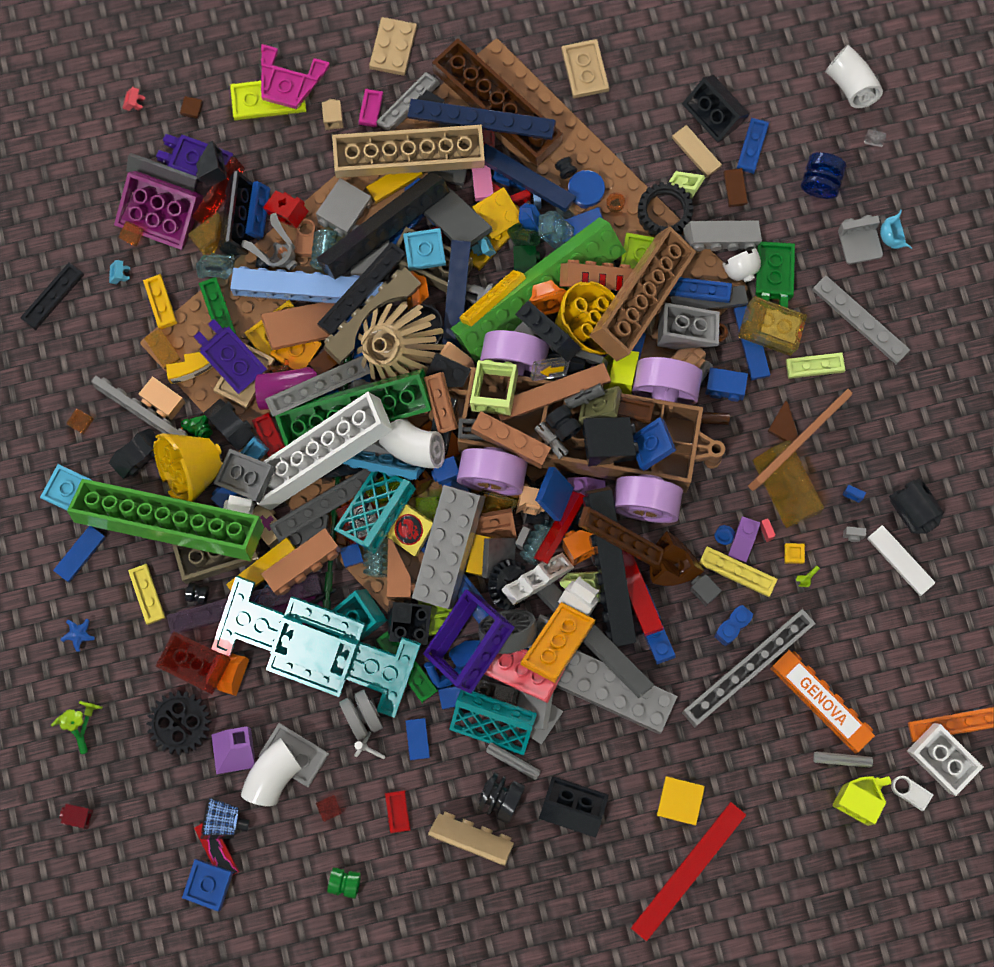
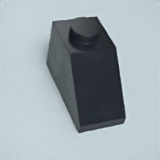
(211, 165)

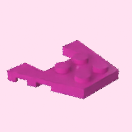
(284, 85)

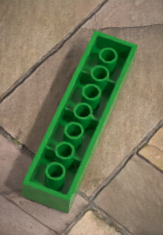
(400, 396)

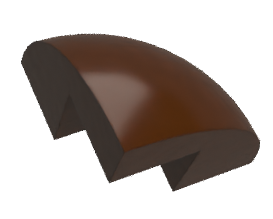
(677, 563)

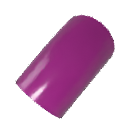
(273, 383)

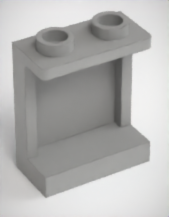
(343, 207)

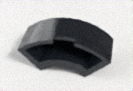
(229, 424)
(135, 454)

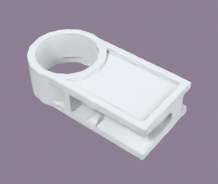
(915, 795)

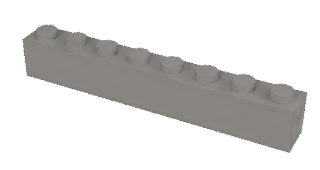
(748, 668)

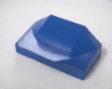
(529, 216)

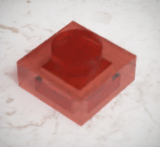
(328, 808)

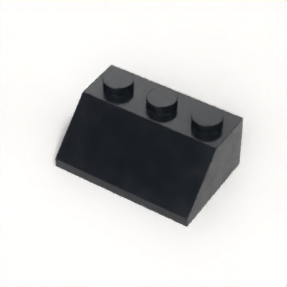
(715, 108)
(574, 806)

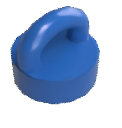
(724, 534)

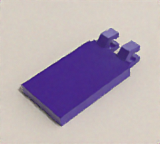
(185, 153)
(230, 357)

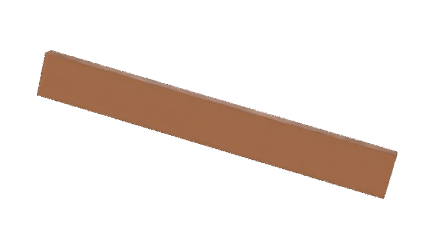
(773, 466)

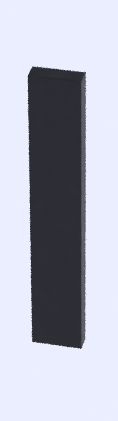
(362, 288)

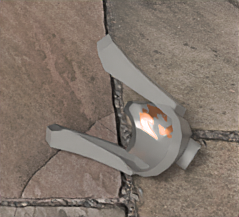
(286, 250)

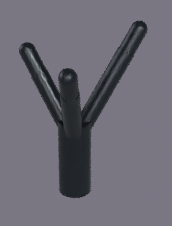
(531, 483)

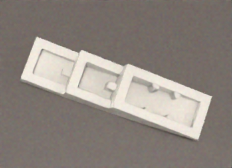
(537, 578)

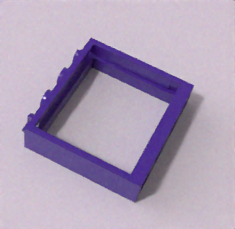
(484, 653)

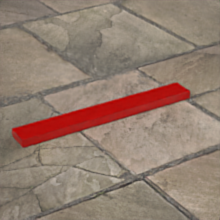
(688, 871)

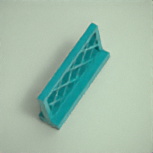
(385, 519)
(496, 711)

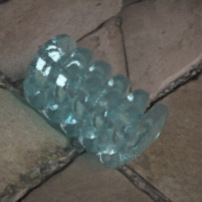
(321, 242)
(534, 543)
(375, 561)

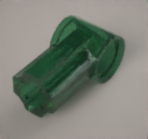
(523, 236)

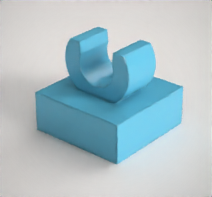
(484, 247)
(116, 272)

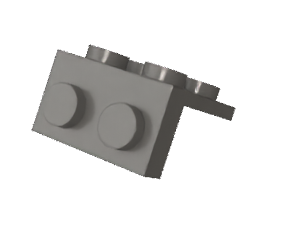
(860, 239)

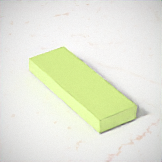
(815, 365)

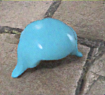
(892, 232)

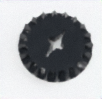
(504, 571)

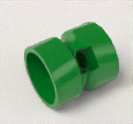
(344, 883)

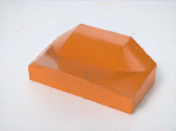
(419, 295)
(547, 297)
(233, 674)

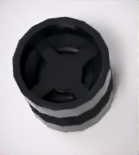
(197, 593)

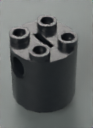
(917, 507)

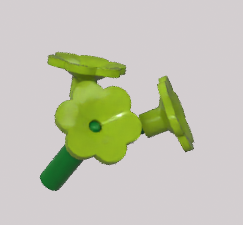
(71, 720)

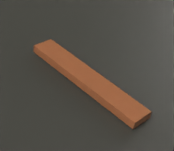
(557, 391)

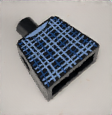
(221, 820)

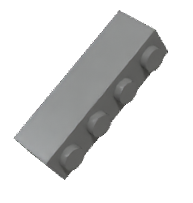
(722, 235)

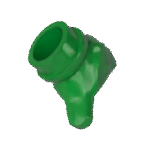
(197, 426)

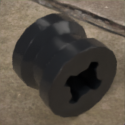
(566, 168)

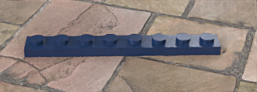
(489, 119)

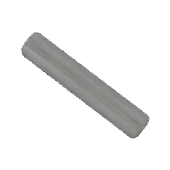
(843, 759)
(513, 761)

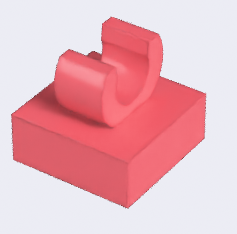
(131, 99)

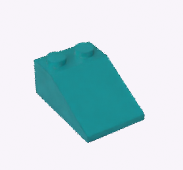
(363, 608)

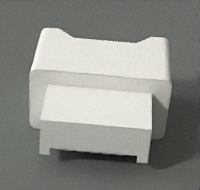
(580, 596)

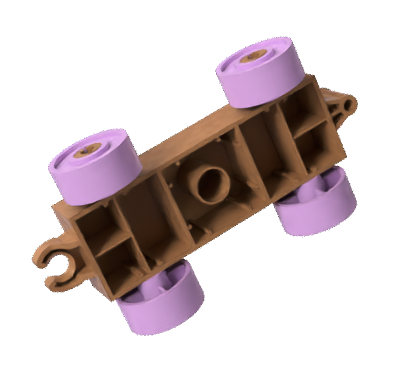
(638, 494)

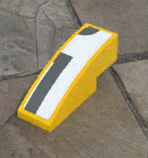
(193, 366)

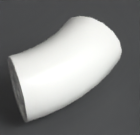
(855, 78)
(414, 445)
(270, 775)

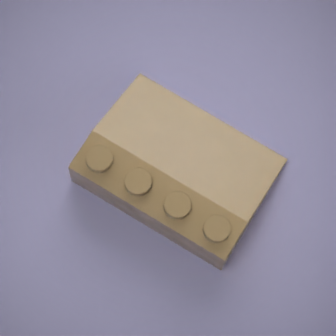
(471, 839)

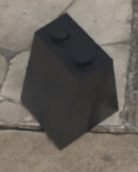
(609, 440)

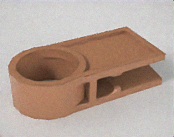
(304, 242)

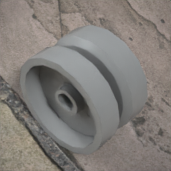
(362, 714)

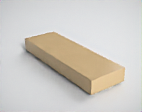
(696, 151)

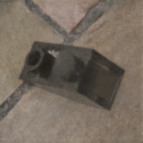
(497, 691)

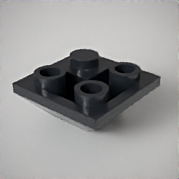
(408, 621)

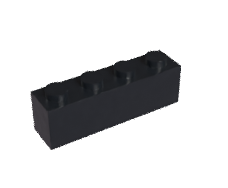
(548, 331)

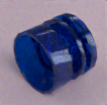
(823, 175)

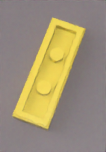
(146, 594)

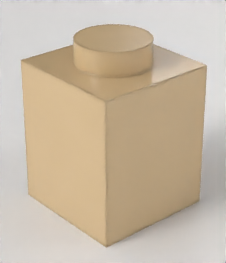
(332, 114)

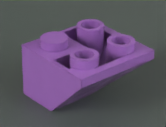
(233, 750)

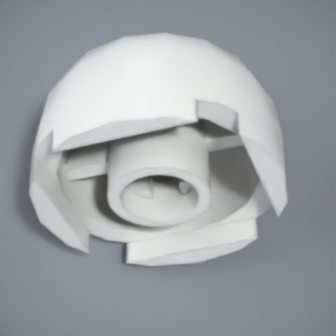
(743, 266)

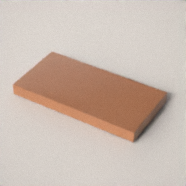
(295, 325)

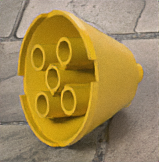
(581, 311)
(186, 464)

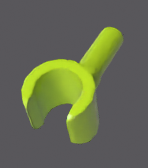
(806, 579)

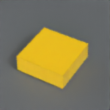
(794, 553)

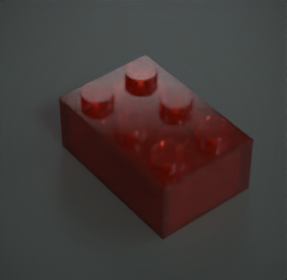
(193, 662)

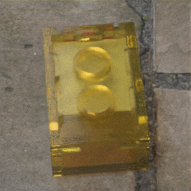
(772, 326)

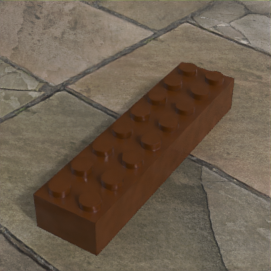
(487, 90)

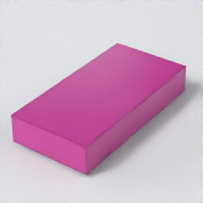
(370, 108)

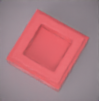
(767, 530)

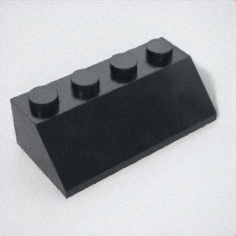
(235, 215)

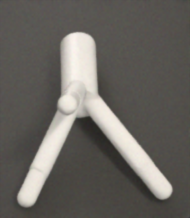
(362, 746)

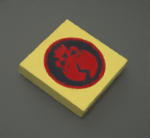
(410, 530)

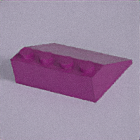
(158, 208)

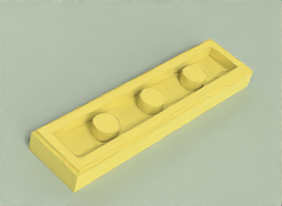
(738, 571)

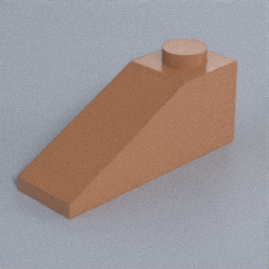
(398, 579)

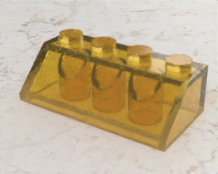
(789, 487)

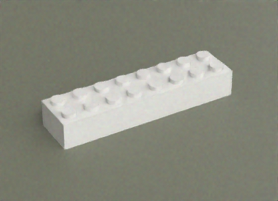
(325, 448)

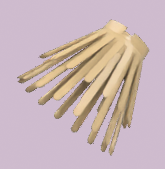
(399, 342)

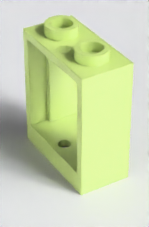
(493, 405)

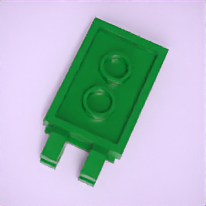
(776, 272)

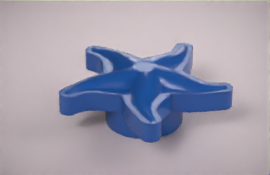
(78, 634)

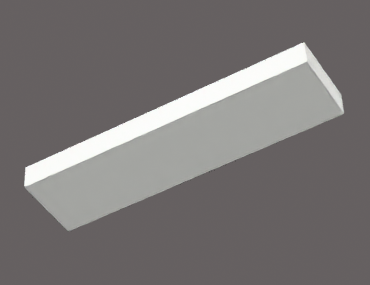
(901, 560)

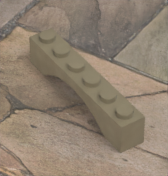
(398, 289)

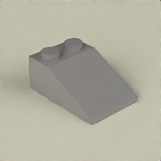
(687, 327)

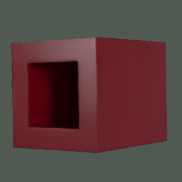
(76, 816)

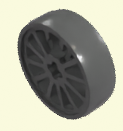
(522, 635)

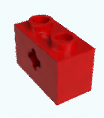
(288, 209)

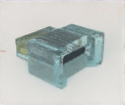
(215, 266)

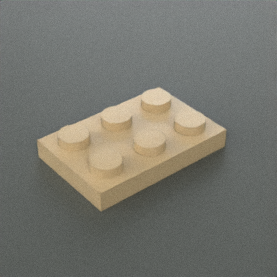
(393, 46)
(585, 68)
(246, 396)

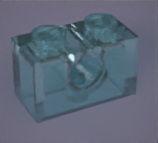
(554, 229)

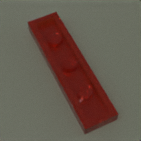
(216, 194)

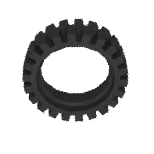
(664, 189)

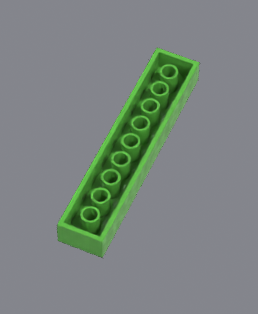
(593, 243)
(166, 519)

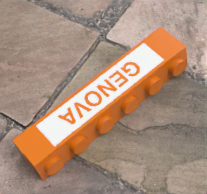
(822, 701)

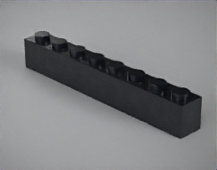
(383, 225)
(611, 574)

